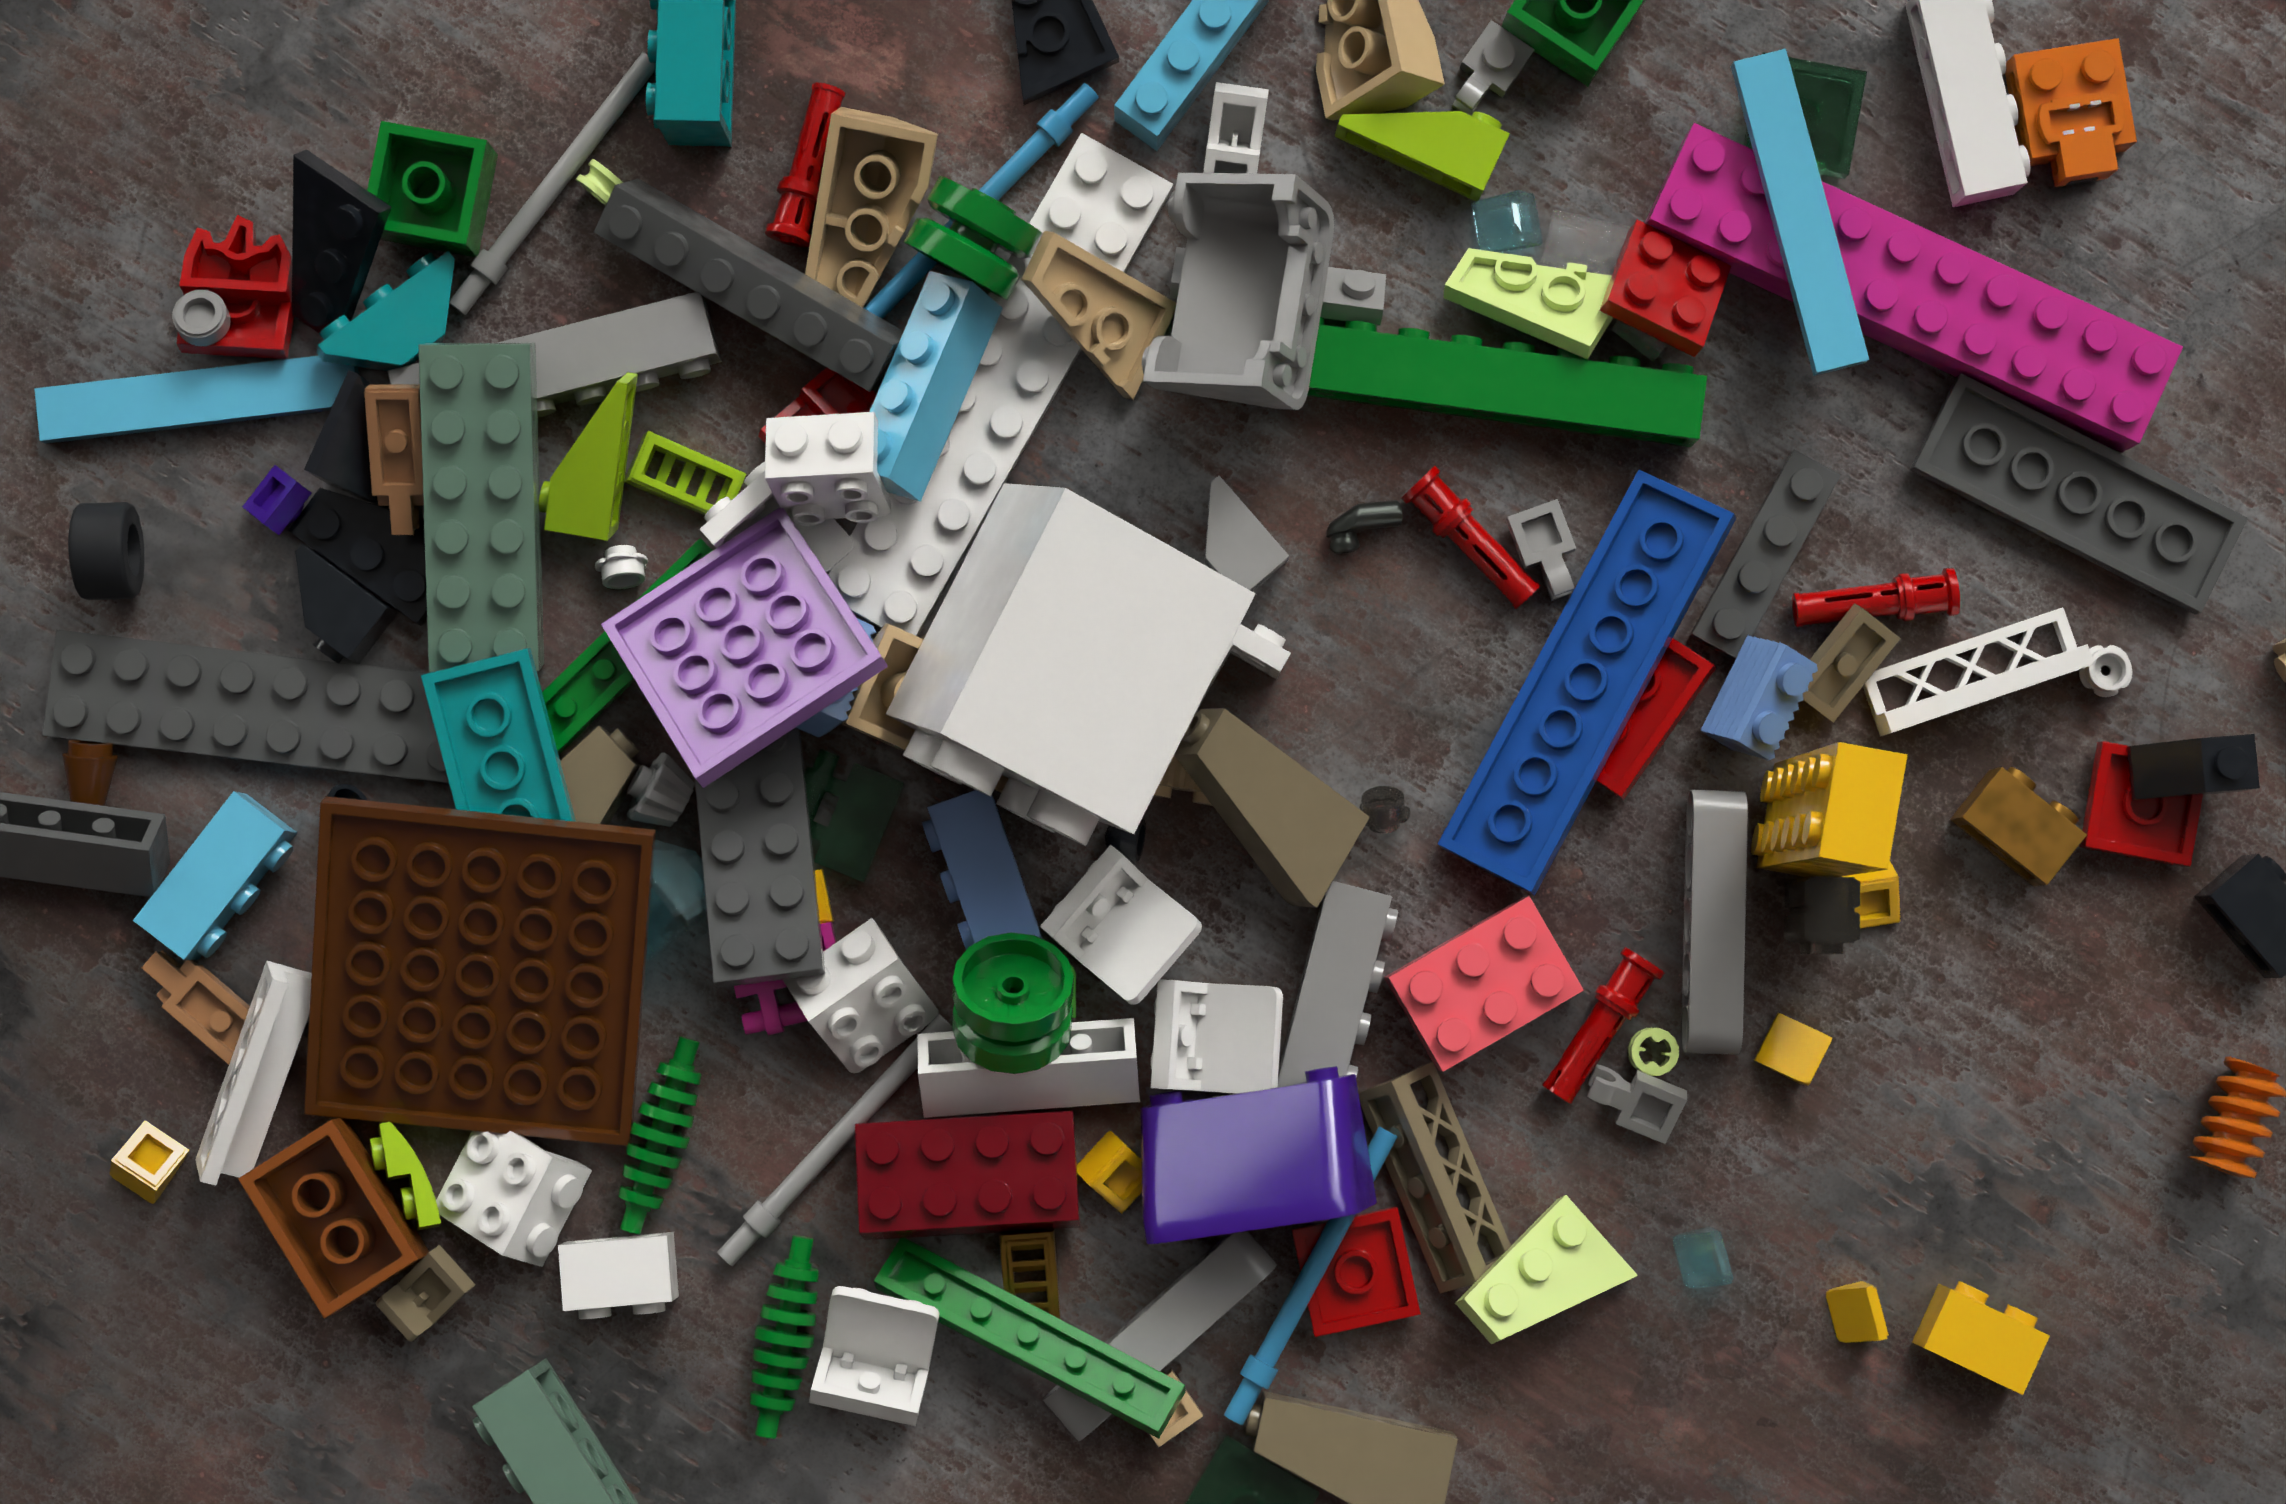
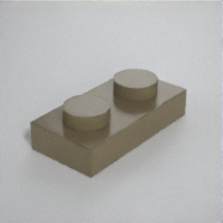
(1847, 661)

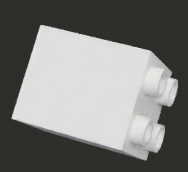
(1066, 662)

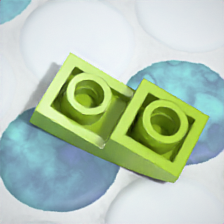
(399, 1160)

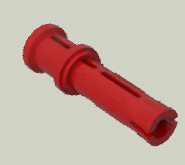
(801, 187)
(1453, 519)
(1902, 598)
(1615, 1004)

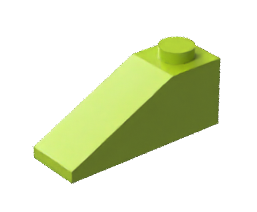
(1439, 146)
(589, 482)

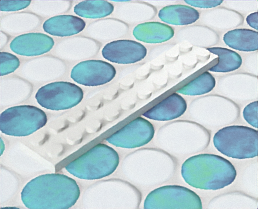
(911, 554)

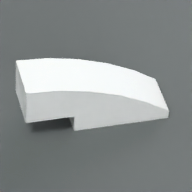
(1235, 129)

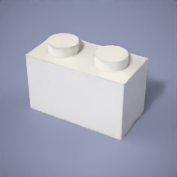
(618, 1273)

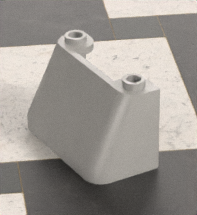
(1245, 289)

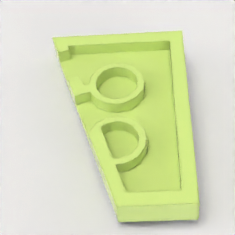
(1533, 298)
(1544, 1273)

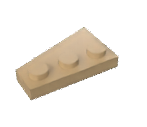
(1099, 308)

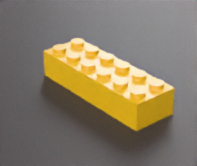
(1830, 811)

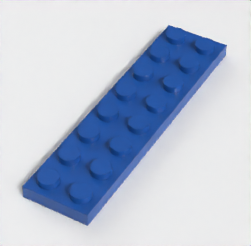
(1587, 681)

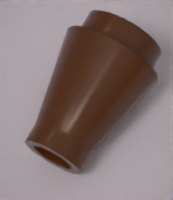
(89, 771)

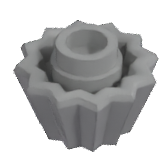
(659, 792)

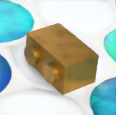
(2019, 825)

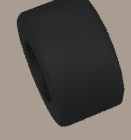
(106, 551)

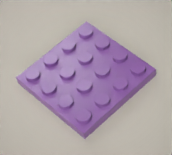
(743, 646)

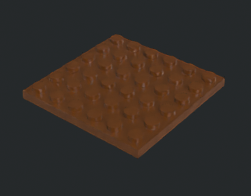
(478, 970)

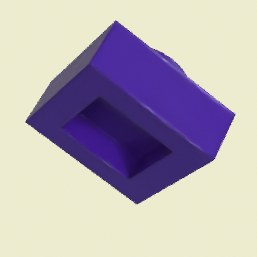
(277, 500)

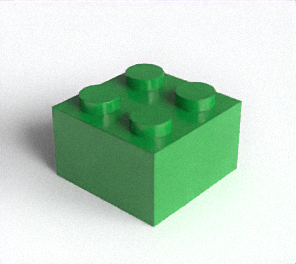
(1572, 32)
(434, 185)

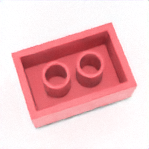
(1483, 983)

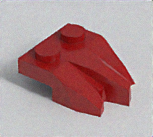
(252, 284)

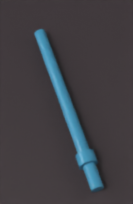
(1052, 129)
(1260, 1369)

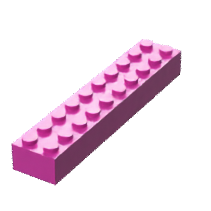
(1932, 297)

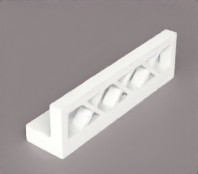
(1990, 687)
(256, 1073)

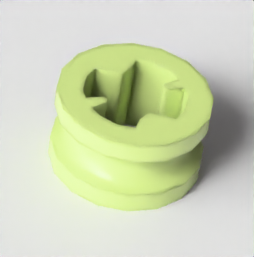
(598, 181)
(1655, 1035)

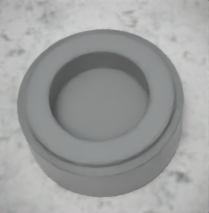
(201, 317)

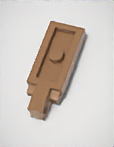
(396, 452)
(199, 1002)

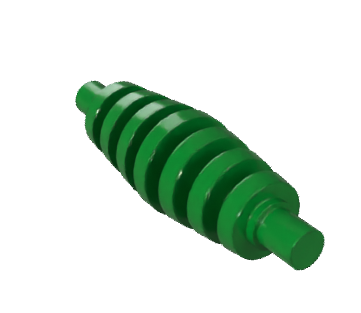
(659, 1135)
(784, 1336)

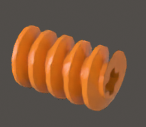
(2238, 1118)

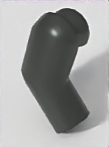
(1359, 518)

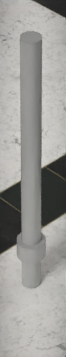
(490, 264)
(763, 1217)

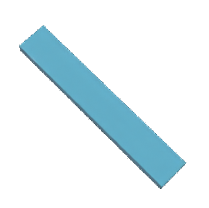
(1799, 212)
(188, 398)

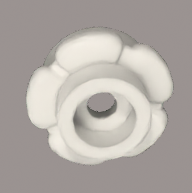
(622, 567)
(2119, 675)

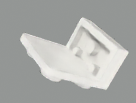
(826, 467)
(731, 517)
(1259, 648)
(1122, 926)
(863, 999)
(1216, 1037)
(512, 1194)
(875, 1355)

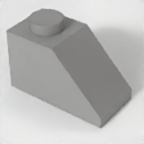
(1238, 541)

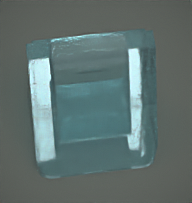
(1507, 222)
(1702, 1258)

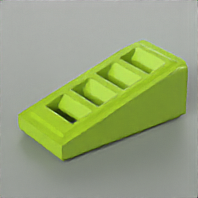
(652, 442)

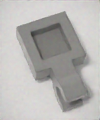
(1492, 65)
(1542, 540)
(1643, 1106)

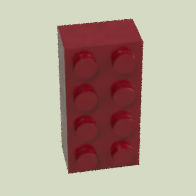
(967, 1175)

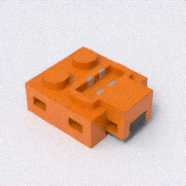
(2073, 109)

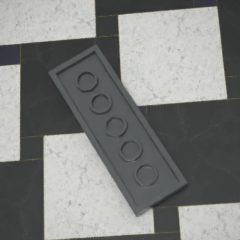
(2078, 494)
(760, 869)

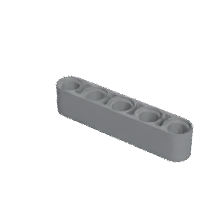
(1714, 922)
(1175, 1318)

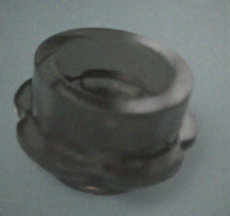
(1385, 808)

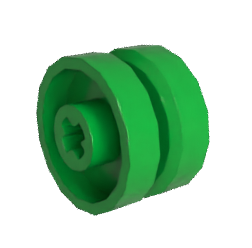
(976, 233)
(1012, 1003)

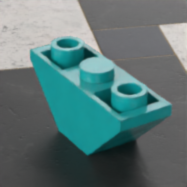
(395, 320)

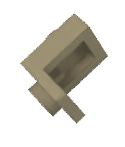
(425, 1294)

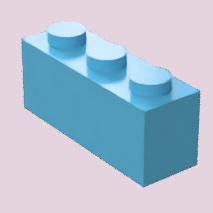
(217, 877)

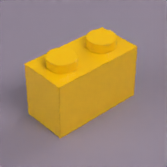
(1981, 1338)

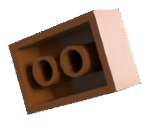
(334, 1216)

